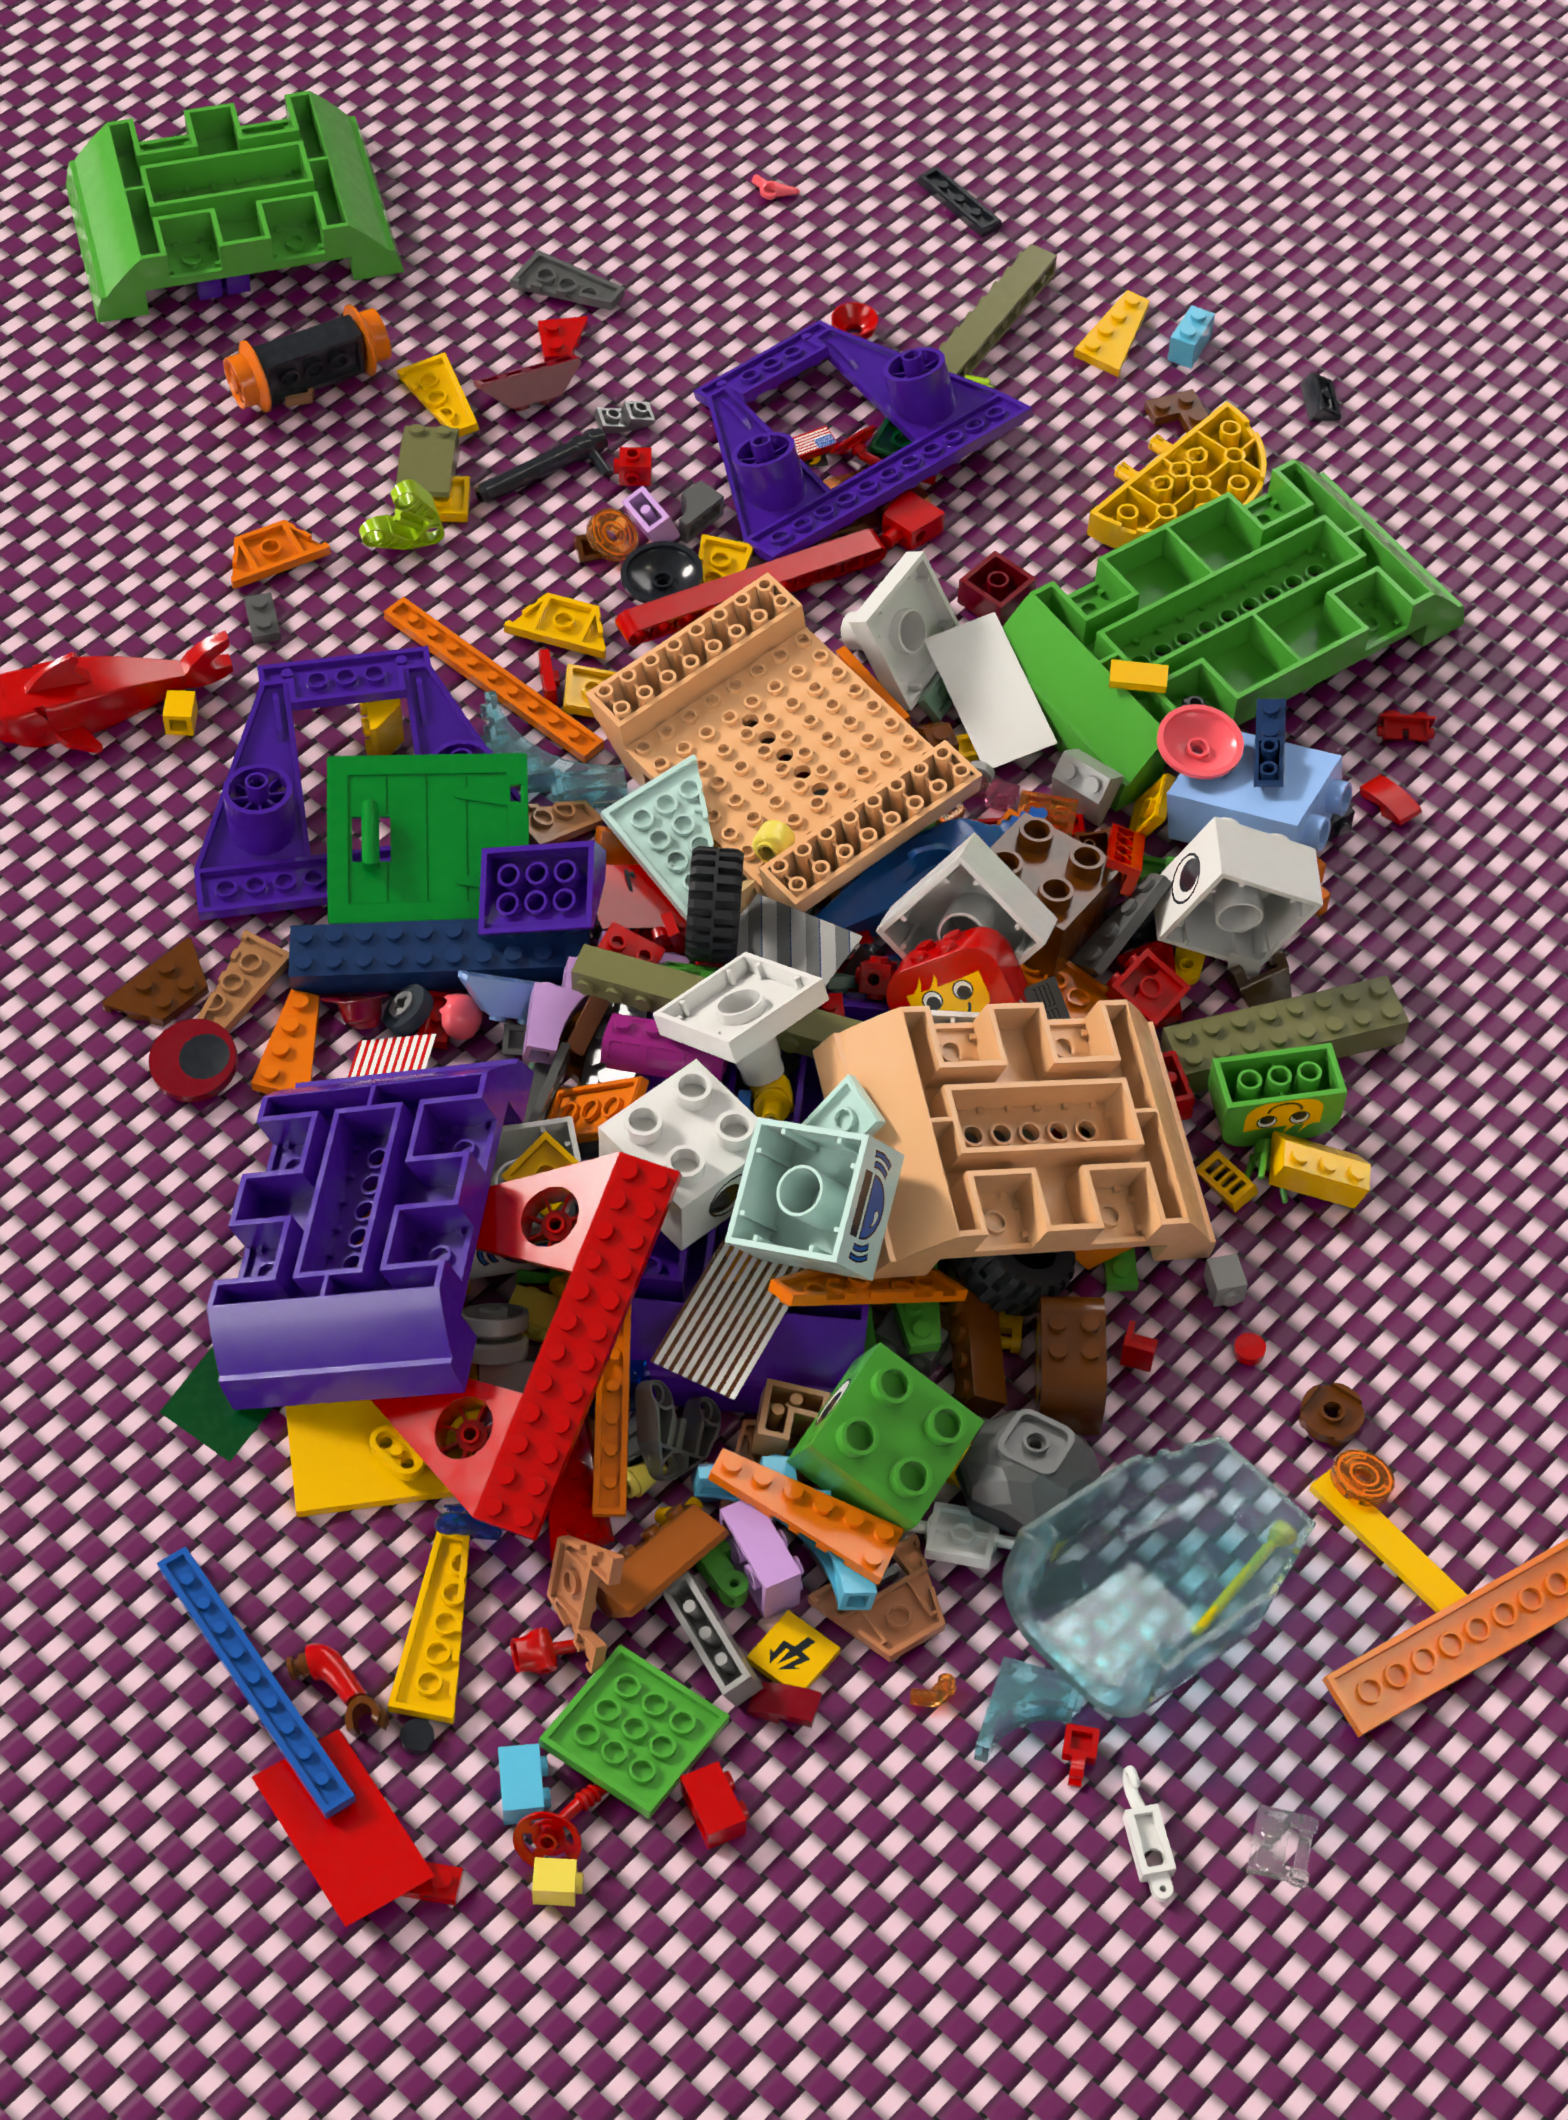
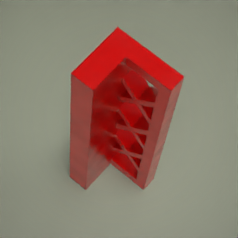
(1125, 856)

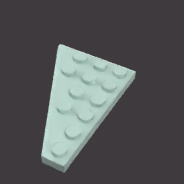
(663, 826)

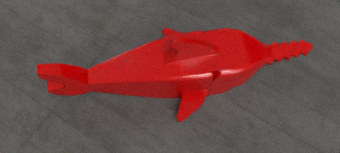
(86, 694)

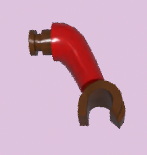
(329, 1666)

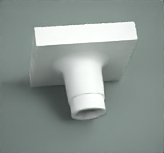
(894, 626)
(742, 1012)

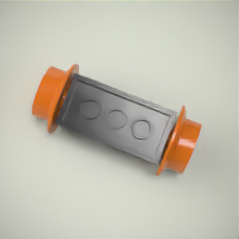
(307, 359)

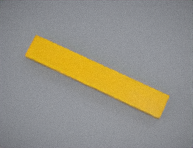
(1390, 1546)

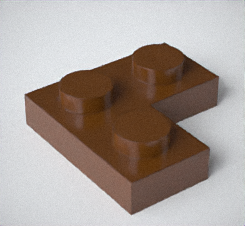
(1178, 406)

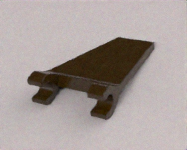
(1266, 987)

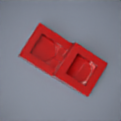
(1393, 800)

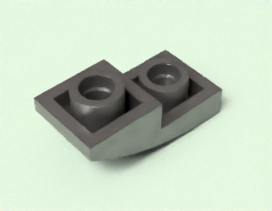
(631, 417)

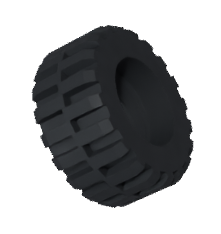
(714, 904)
(1015, 1286)

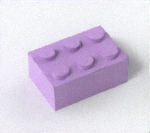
(763, 1558)

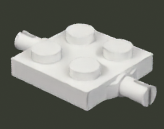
(959, 1537)

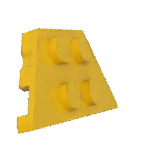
(561, 624)

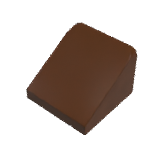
(584, 550)

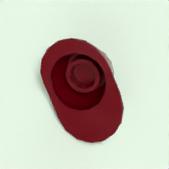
(358, 1010)

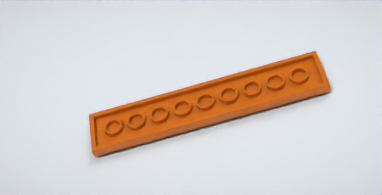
(1453, 1642)

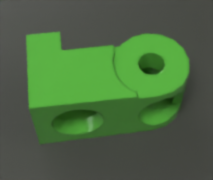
(722, 1577)

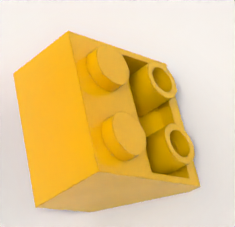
(382, 726)

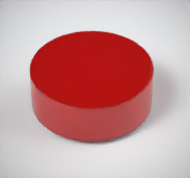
(1249, 1349)

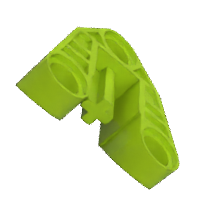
(409, 526)

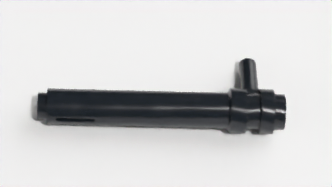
(577, 448)

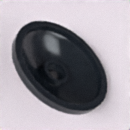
(660, 570)

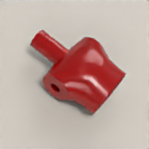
(538, 1652)

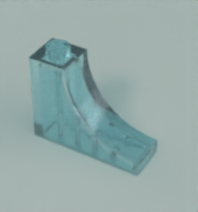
(1024, 1696)

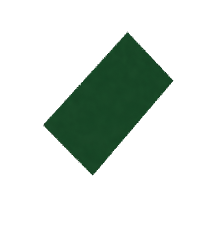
(206, 1413)

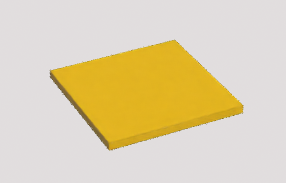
(335, 1463)

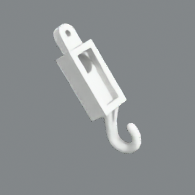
(1147, 1833)

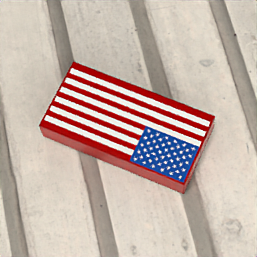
(814, 443)

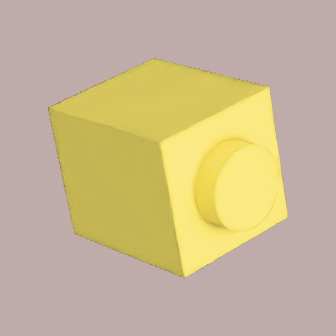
(556, 1881)

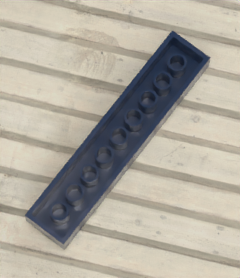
(421, 953)

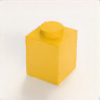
(180, 712)

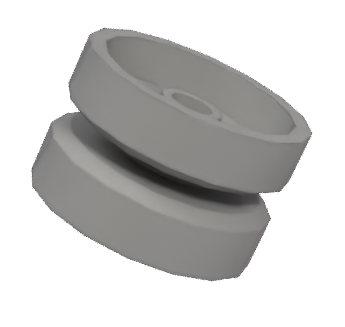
(498, 1332)

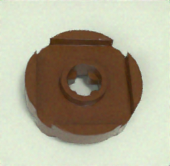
(1327, 1429)

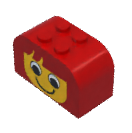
(958, 973)

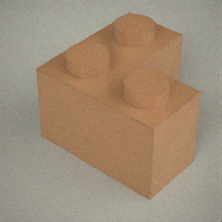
(782, 1411)

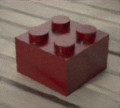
(995, 587)

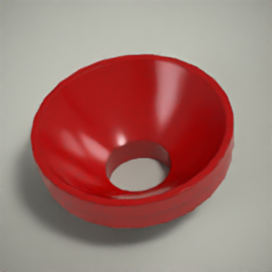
(855, 316)

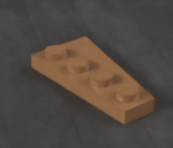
(248, 976)

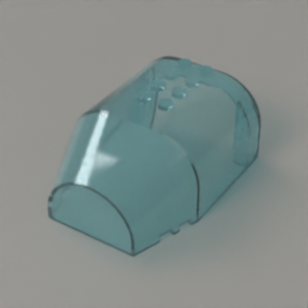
(1136, 1560)

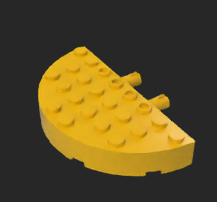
(1205, 463)

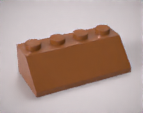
(660, 1559)

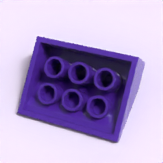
(540, 887)

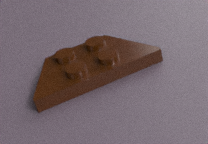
(162, 988)

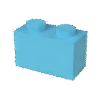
(1191, 336)
(521, 1782)

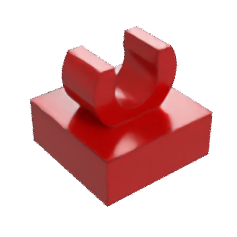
(669, 934)

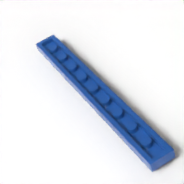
(256, 1683)

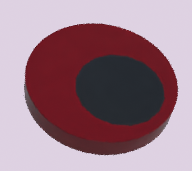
(193, 1060)

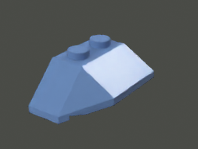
(499, 995)

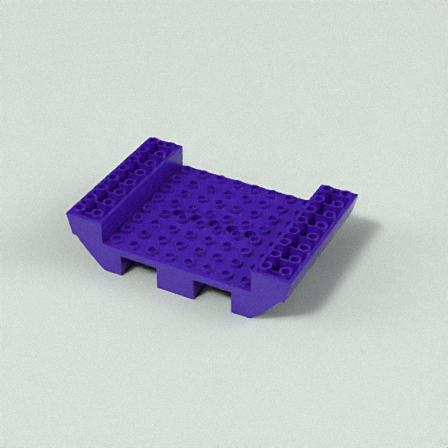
(300, 1313)

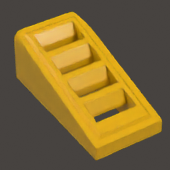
(1241, 1196)

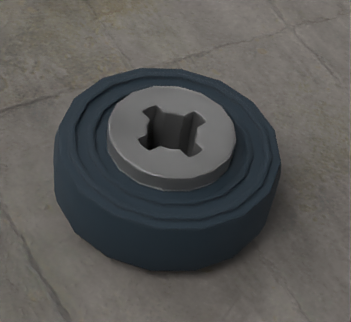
(408, 1009)

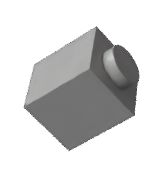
(1225, 1280)

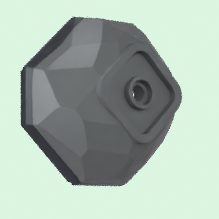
(1016, 1484)

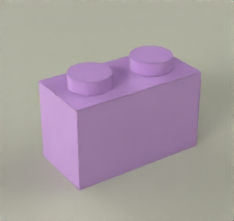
(650, 516)

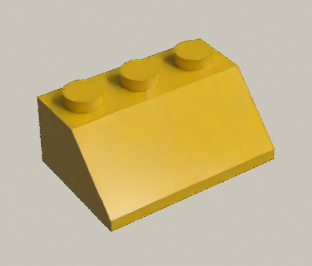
(1318, 1170)

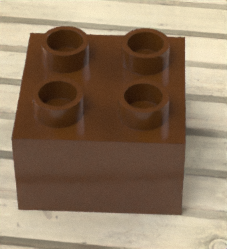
(1066, 879)

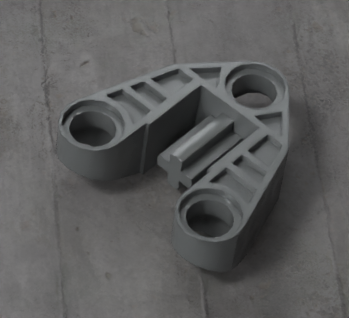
(666, 1437)

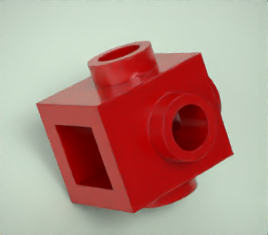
(634, 466)
(864, 975)

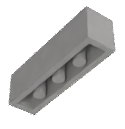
(712, 1639)

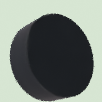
(417, 1737)

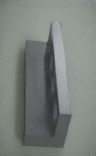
(545, 1083)

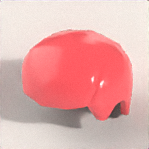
(460, 1016)

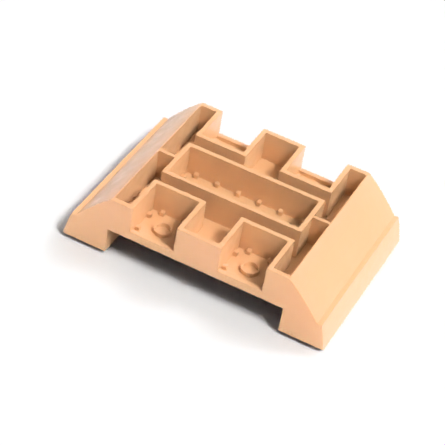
(765, 666)
(1032, 1074)

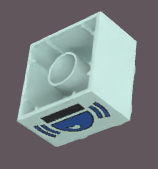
(815, 1198)

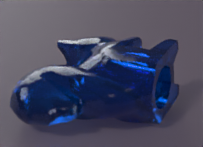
(460, 1522)

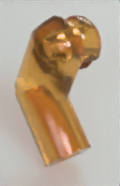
(937, 1695)

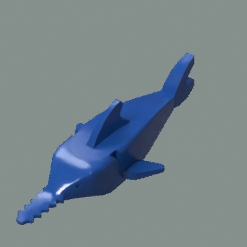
(877, 888)

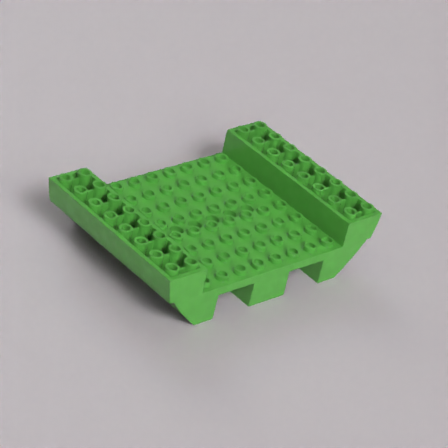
(225, 202)

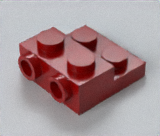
(1148, 986)

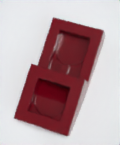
(785, 1702)

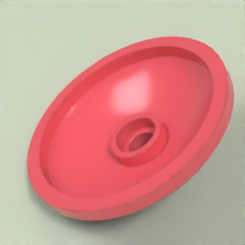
(1201, 731)

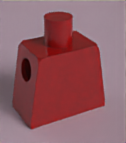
(911, 521)

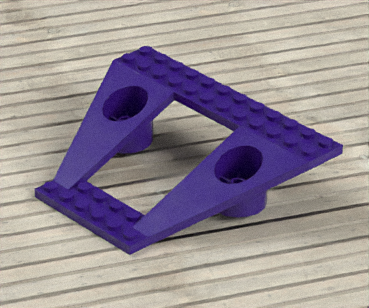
(780, 498)
(261, 853)

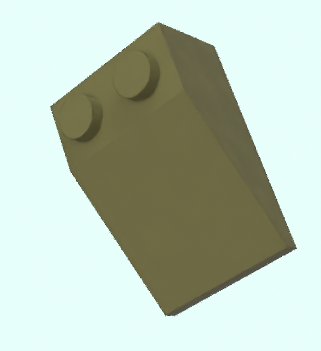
(429, 457)

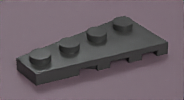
(564, 281)
(1116, 931)

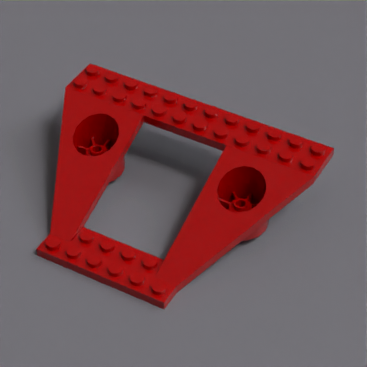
(535, 1431)

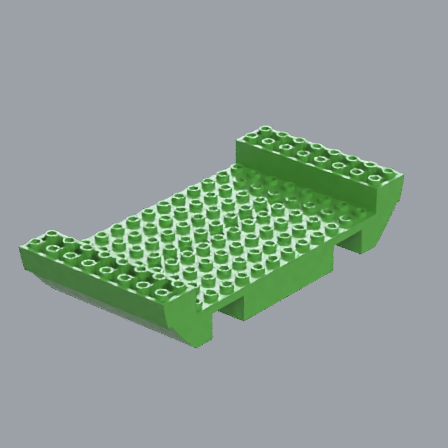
(1209, 570)

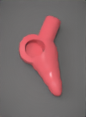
(770, 189)

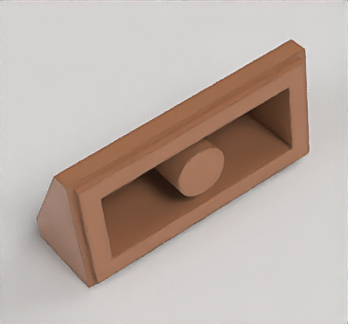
(587, 1025)

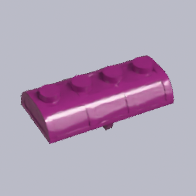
(637, 1047)

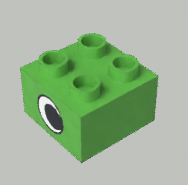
(886, 1439)

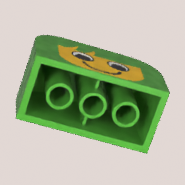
(1279, 1091)

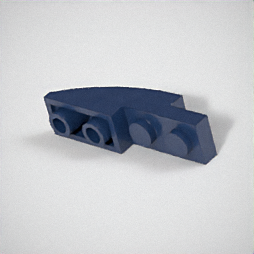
(1270, 743)

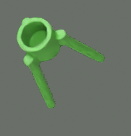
(1261, 1160)

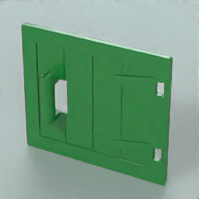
(439, 822)

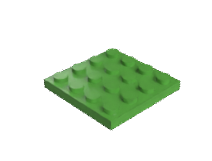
(634, 1731)

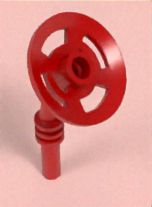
(857, 446)
(552, 1831)

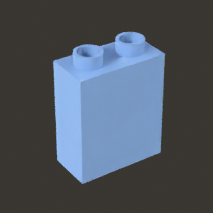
(1298, 809)

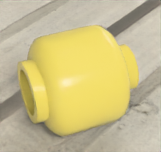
(772, 840)

